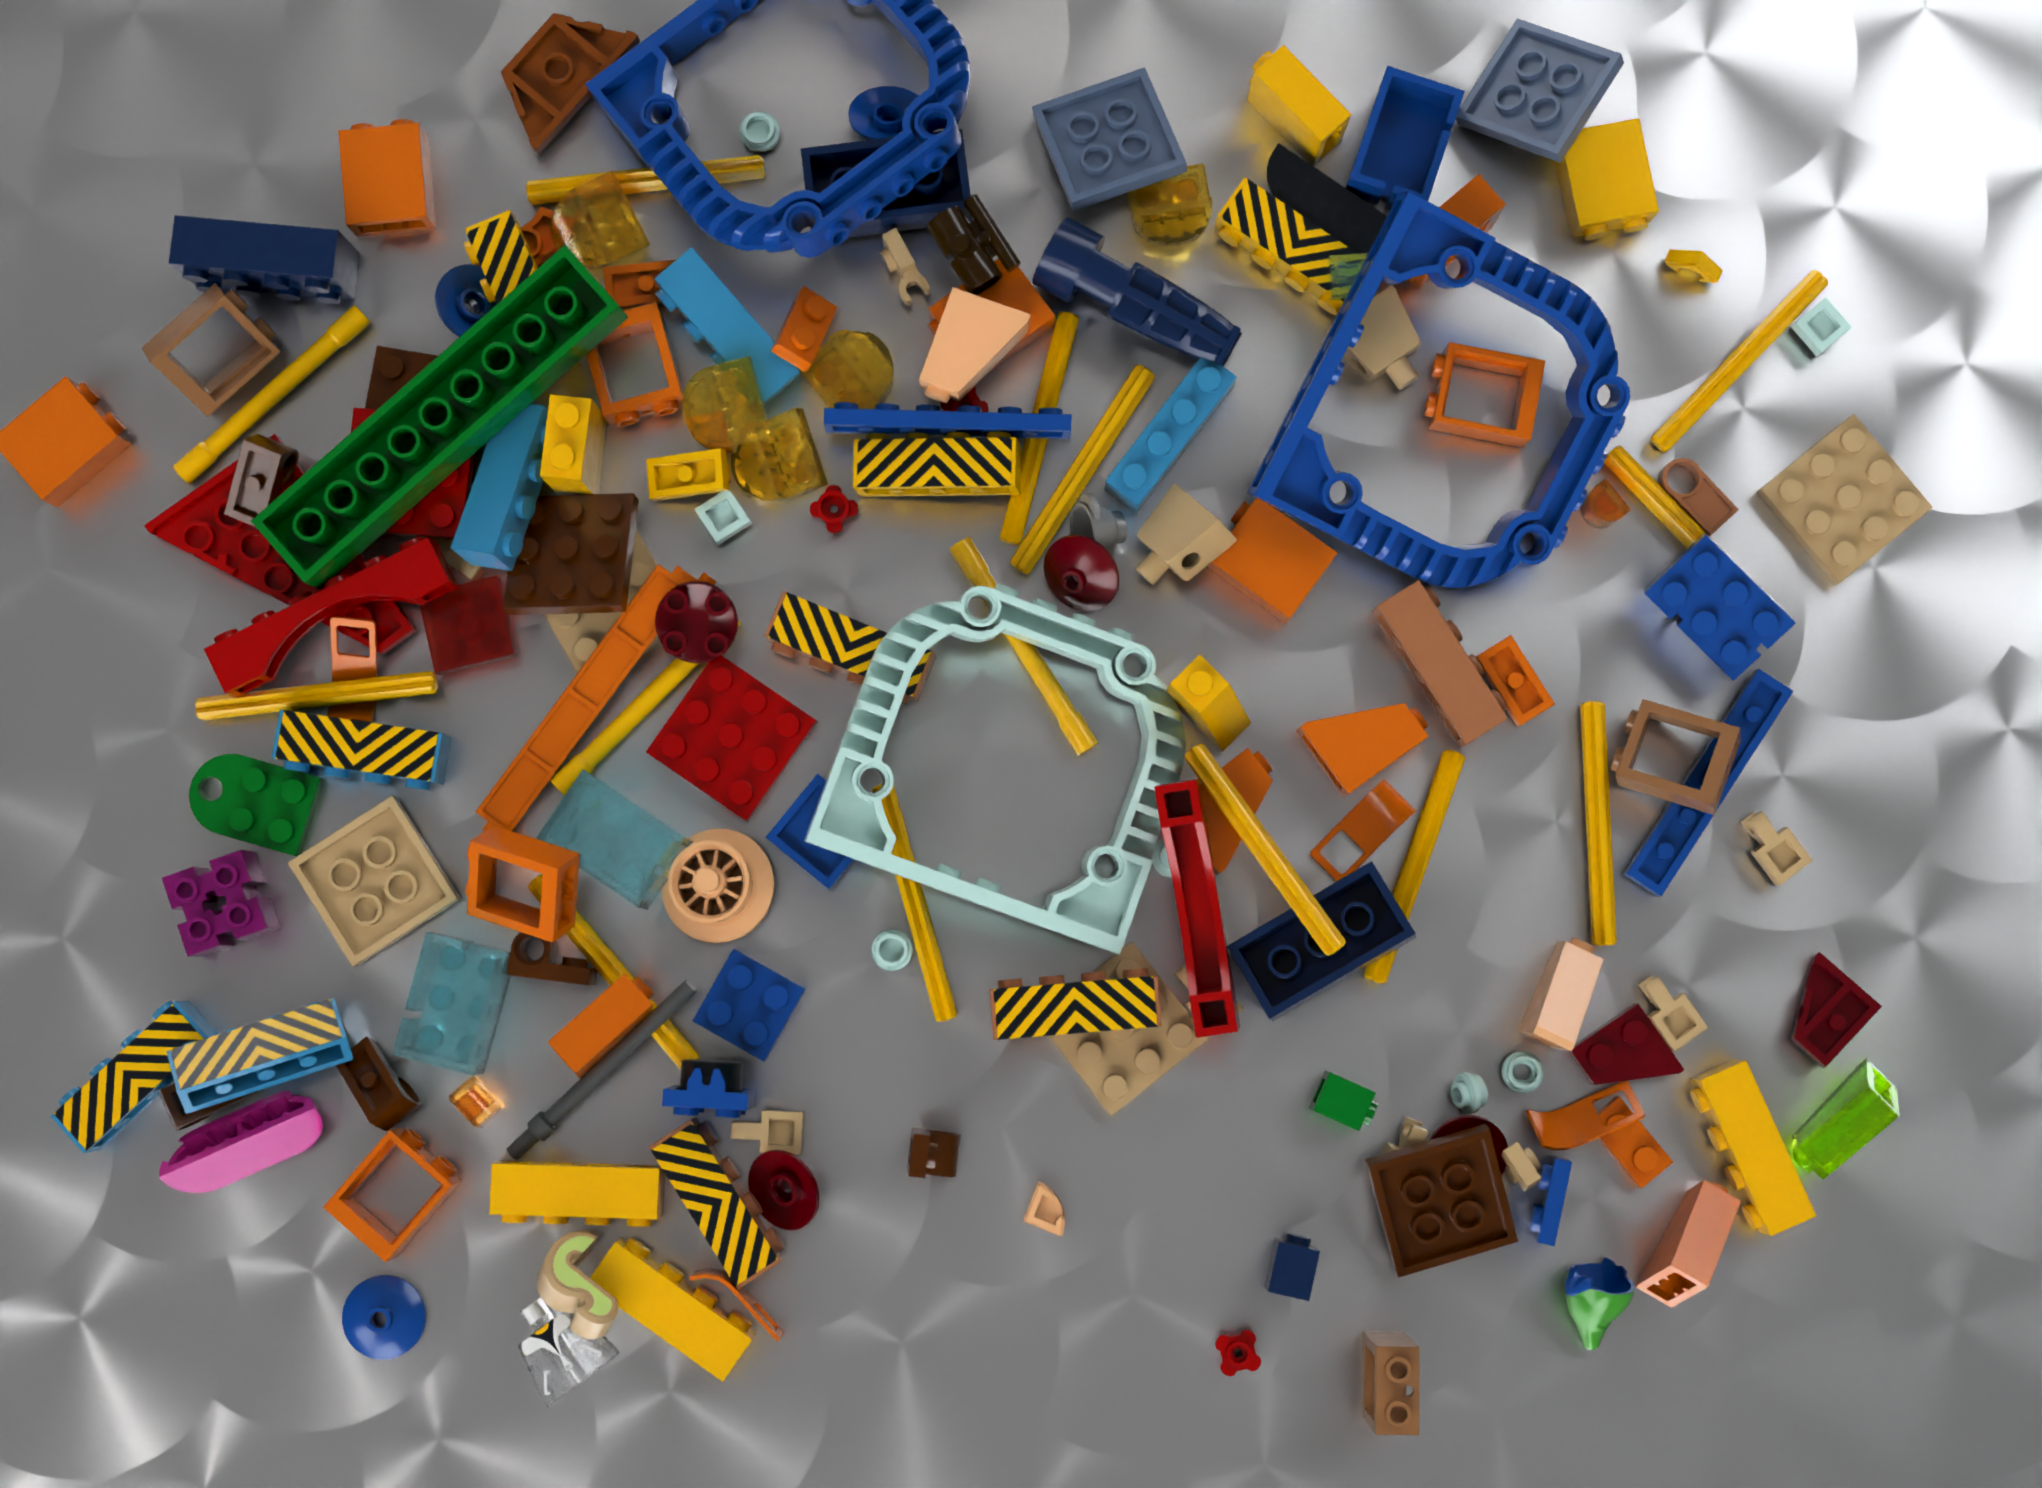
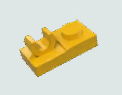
(688, 474)

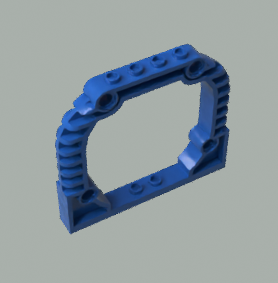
(640, 95)
(1414, 243)

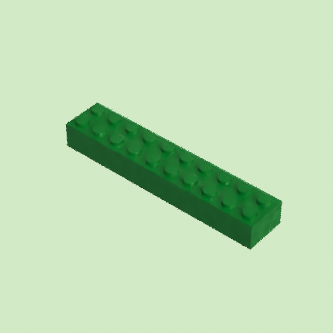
(439, 419)

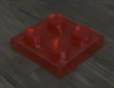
(468, 626)

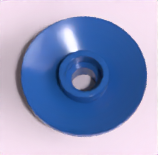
(879, 111)
(459, 287)
(403, 1311)

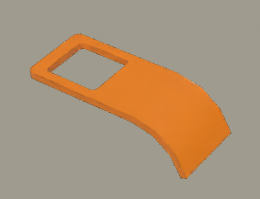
(353, 667)
(1367, 825)
(1579, 1121)
(744, 1296)

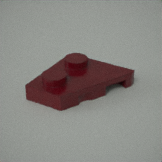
(1830, 1011)
(1625, 1050)

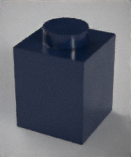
(1292, 1267)

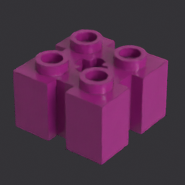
(198, 892)

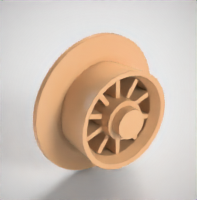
(719, 886)

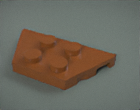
(552, 72)

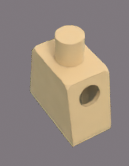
(1385, 341)
(1181, 537)

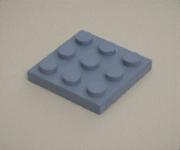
(1539, 89)
(1109, 139)

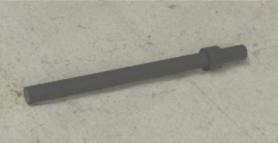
(544, 1124)

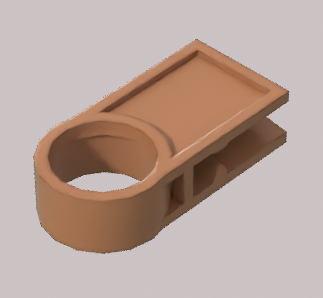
(1705, 501)

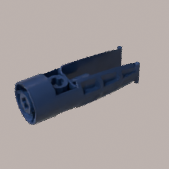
(1134, 295)

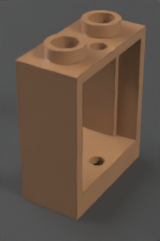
(232, 376)
(1718, 770)
(1389, 1366)

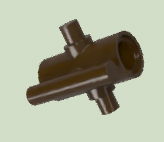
(973, 245)

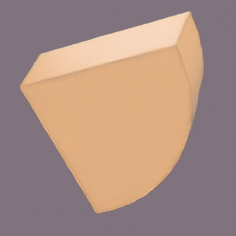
(1045, 1210)

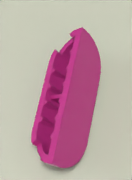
(243, 1143)

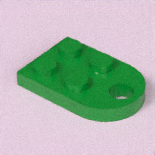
(257, 802)

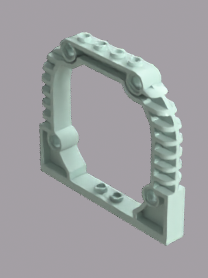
(855, 822)

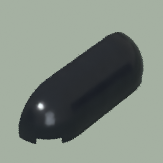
(1323, 200)

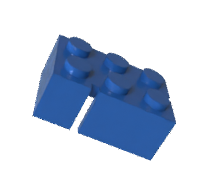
(1401, 137)
(1719, 606)

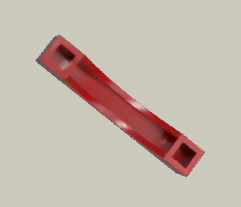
(256, 653)
(1198, 908)

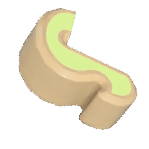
(571, 1290)

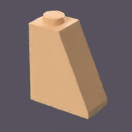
(969, 344)
(1562, 995)

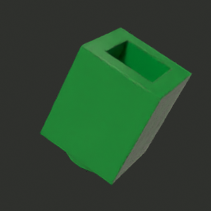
(1344, 1101)

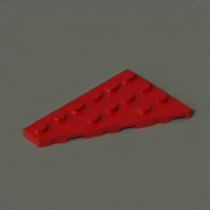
(239, 549)

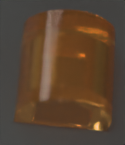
(1603, 506)
(475, 1102)

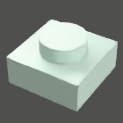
(1821, 326)
(723, 516)

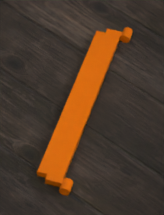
(580, 702)

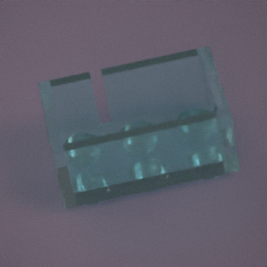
(615, 839)
(461, 1001)

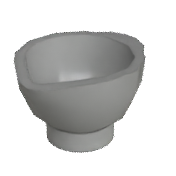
(1097, 522)

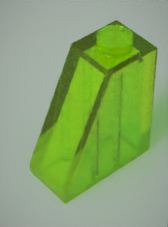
(1846, 1121)

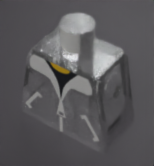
(559, 1356)

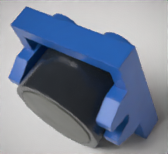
(710, 1086)

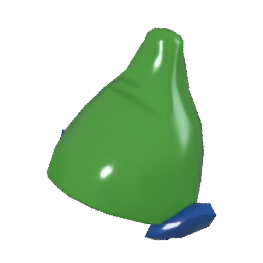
(1596, 1298)

